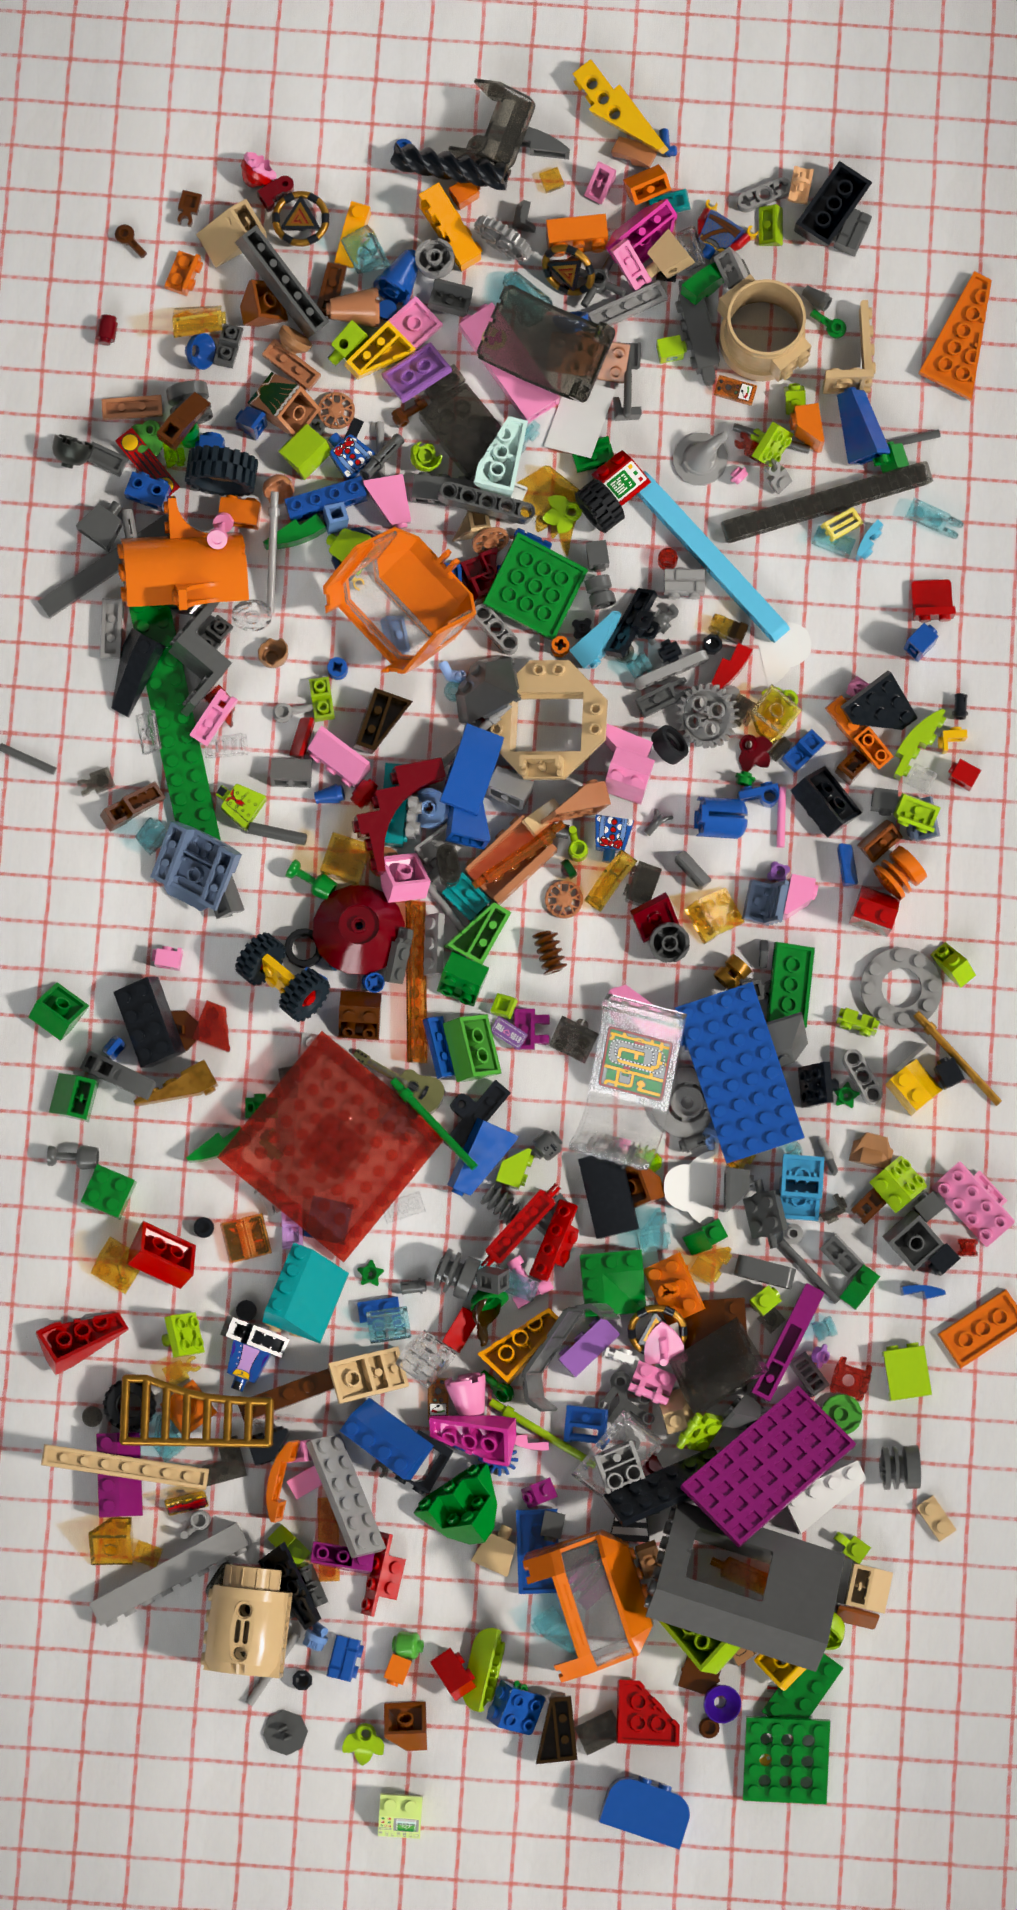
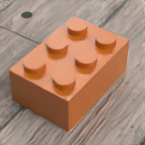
(582, 232)

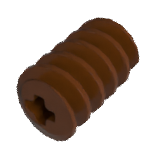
(549, 951)

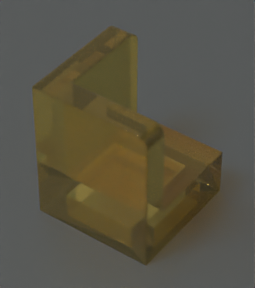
(147, 1553)

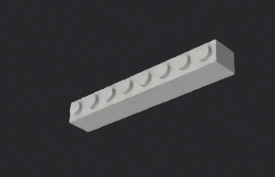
(168, 1574)

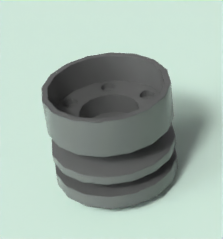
(181, 391)
(456, 1274)
(900, 1467)

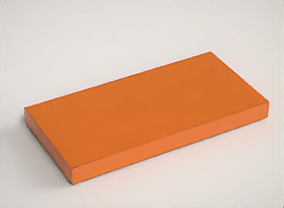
(981, 1329)

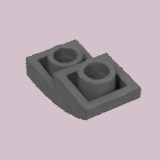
(228, 345)
(217, 631)

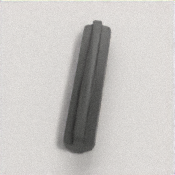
(277, 833)

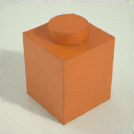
(464, 194)
(397, 1670)

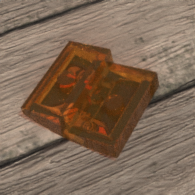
(246, 1238)

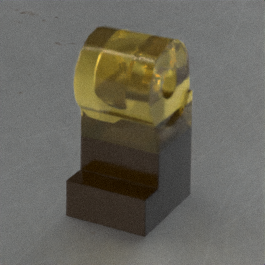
(728, 628)

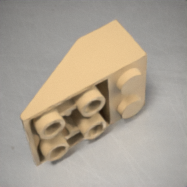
(222, 233)

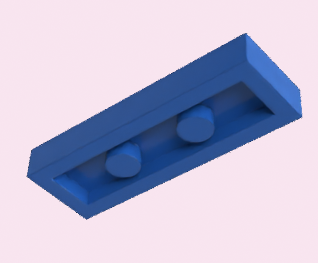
(438, 1047)

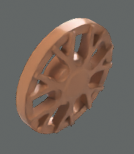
(336, 410)
(490, 540)
(564, 899)

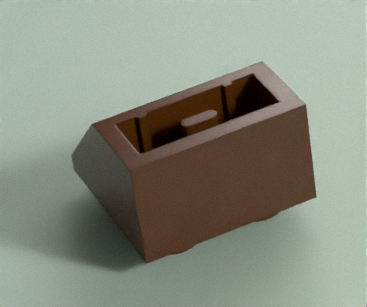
(359, 1015)

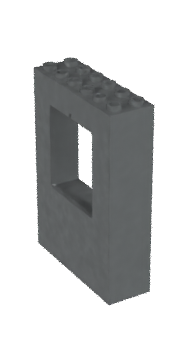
(796, 1603)

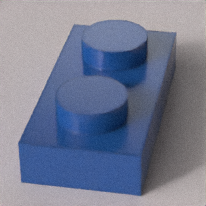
(374, 1305)

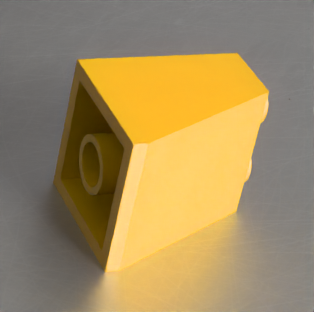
(913, 1087)

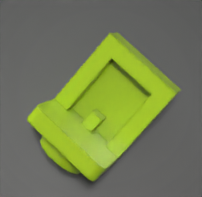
(794, 396)
(765, 1300)

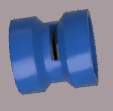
(376, 983)

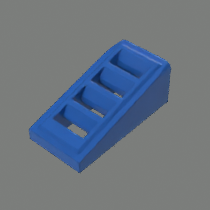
(114, 1047)

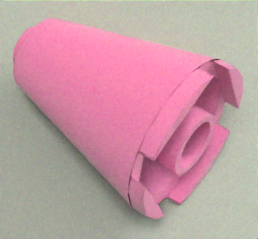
(468, 1393)

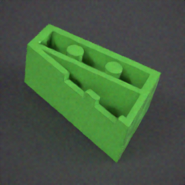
(480, 933)

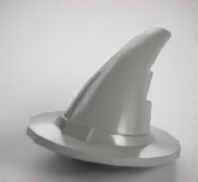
(701, 458)

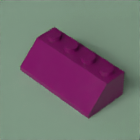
(116, 1494)

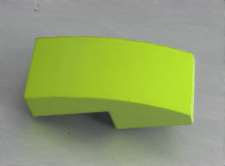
(321, 699)

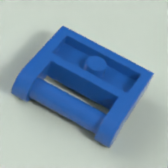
(585, 1418)

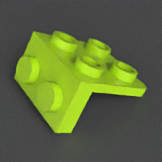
(898, 1184)

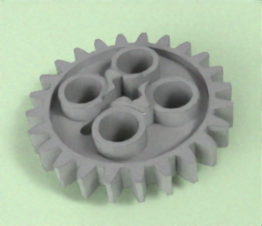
(503, 238)
(702, 732)

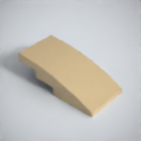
(367, 1375)

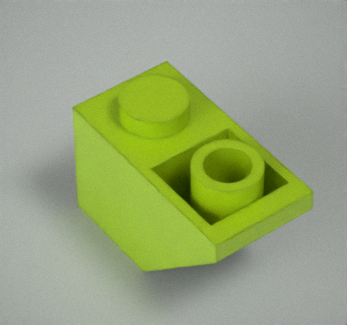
(953, 964)
(513, 1169)

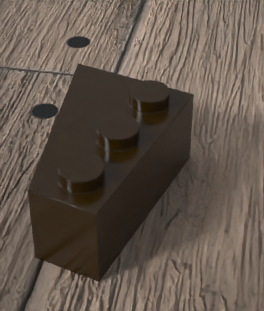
(379, 718)
(558, 1732)

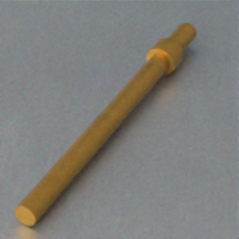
(930, 1029)

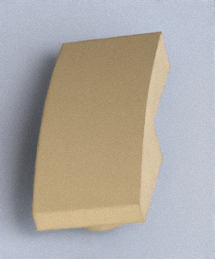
(533, 821)

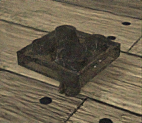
(574, 1039)

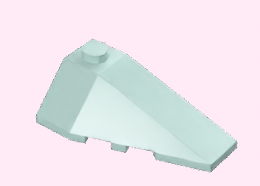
(500, 463)

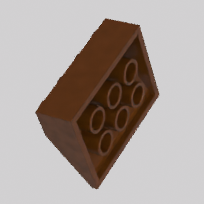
(716, 1314)

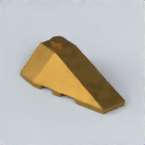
(193, 1082)

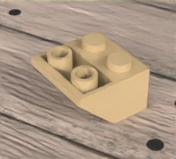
(868, 1588)

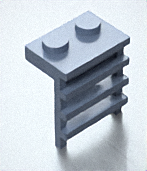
(765, 902)

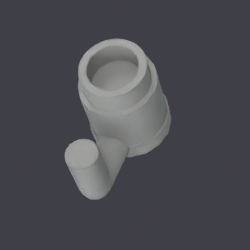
(199, 1520)

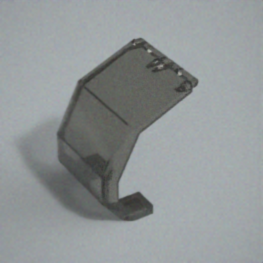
(545, 344)

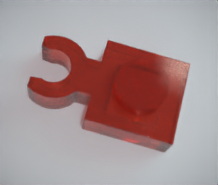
(748, 444)

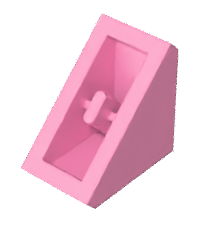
(600, 183)

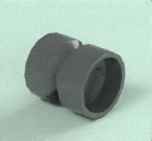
(599, 588)

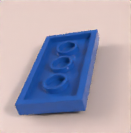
(529, 1539)

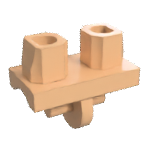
(800, 185)

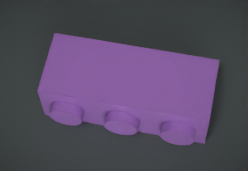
(588, 1346)

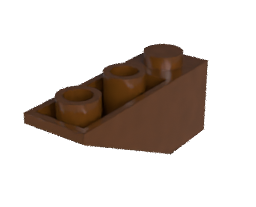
(182, 420)

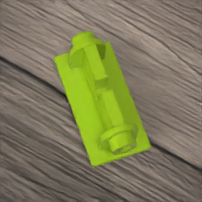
(850, 1021)

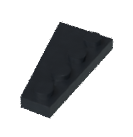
(291, 1581)

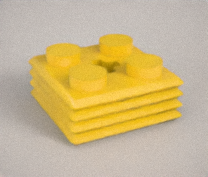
(780, 1674)

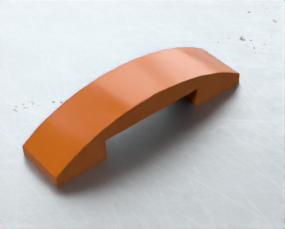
(275, 1505)

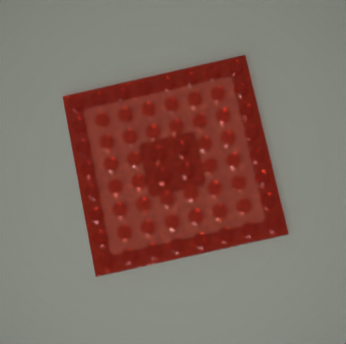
(331, 1146)

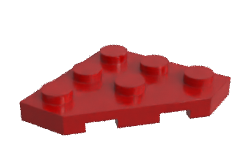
(642, 1718)

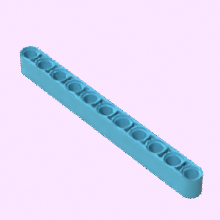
(713, 560)

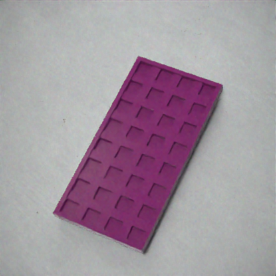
(767, 1466)

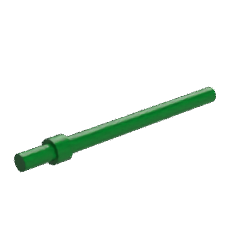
(407, 1095)

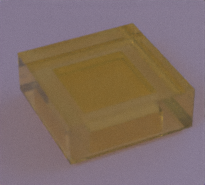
(551, 180)

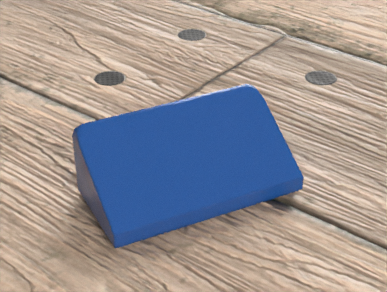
(847, 865)

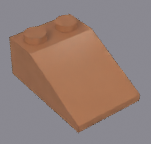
(585, 802)

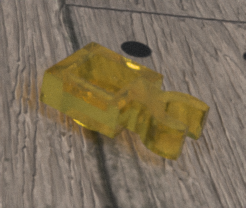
(178, 1372)

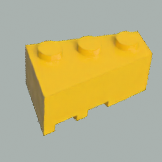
(379, 351)

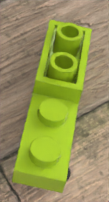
(920, 736)

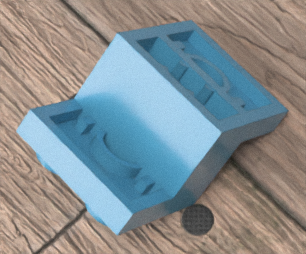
(801, 1186)

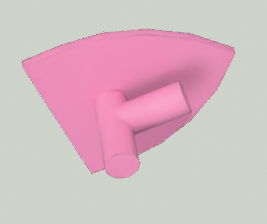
(662, 1345)

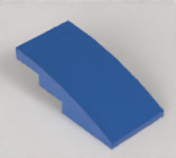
(471, 769)

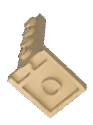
(837, 380)

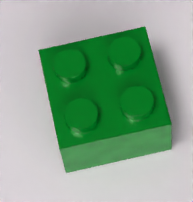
(108, 1191)

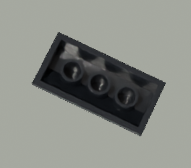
(832, 205)

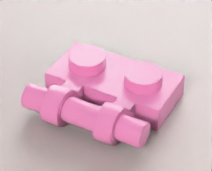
(655, 1379)

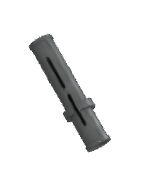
(377, 461)

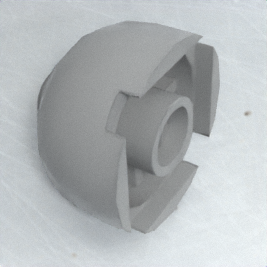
(434, 258)

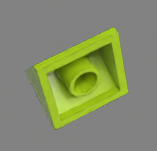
(305, 451)

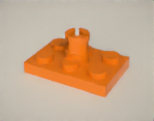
(674, 1287)

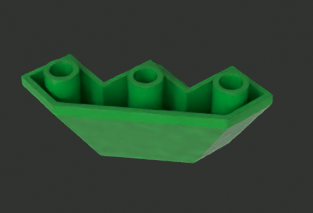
(462, 1506)

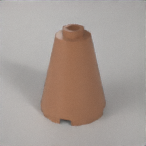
(357, 306)

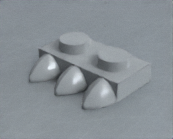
(412, 826)

